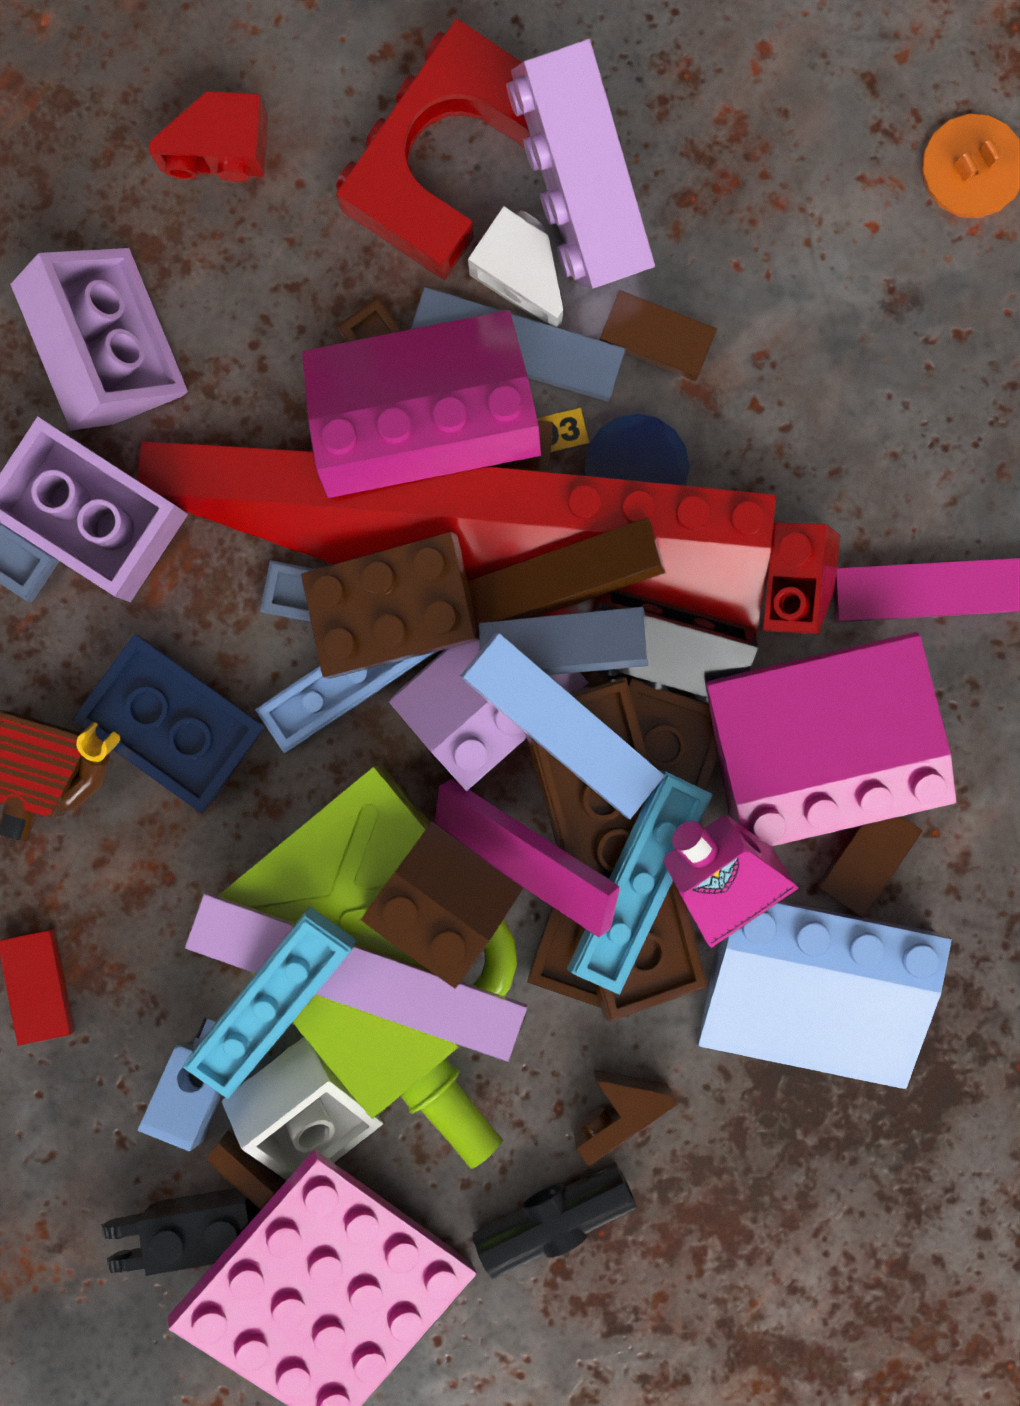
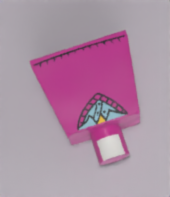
(725, 875)

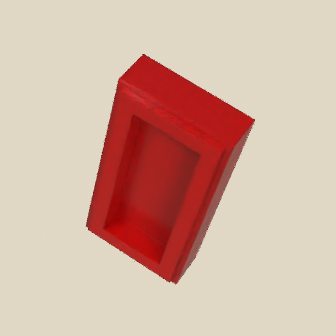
(36, 987)

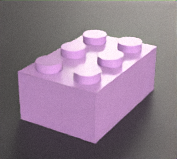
(85, 511)

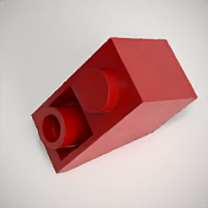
(215, 136)
(800, 577)

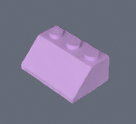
(97, 335)
(456, 720)

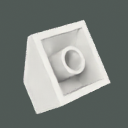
(295, 1109)

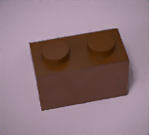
(442, 905)

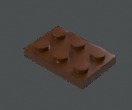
(390, 606)

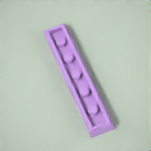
(367, 980)

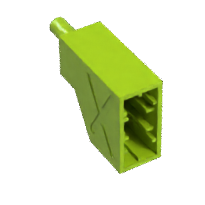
(339, 869)

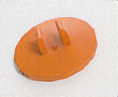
(972, 166)

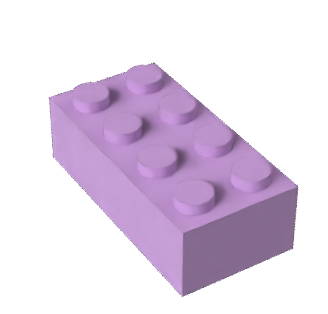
(581, 165)

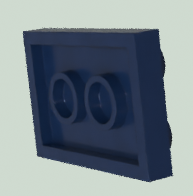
(170, 723)

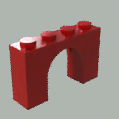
(460, 78)

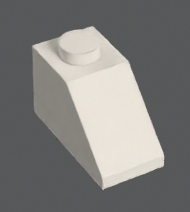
(519, 265)

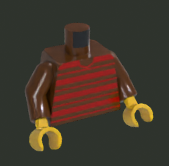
(47, 770)

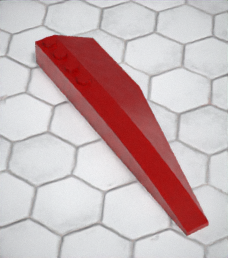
(708, 537)

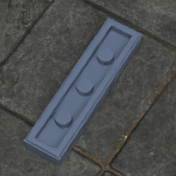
(547, 351)

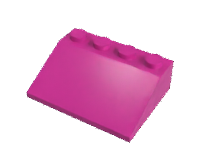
(419, 404)
(831, 741)

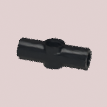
(553, 1221)

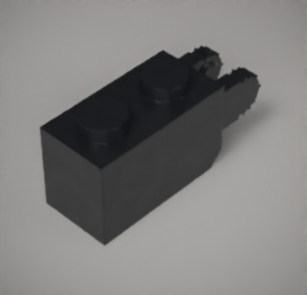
(181, 1232)

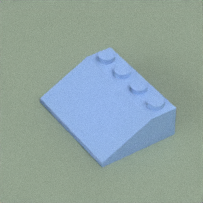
(825, 992)

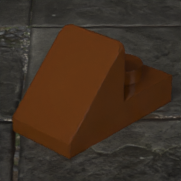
(635, 1105)

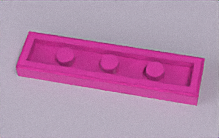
(927, 590)
(528, 858)

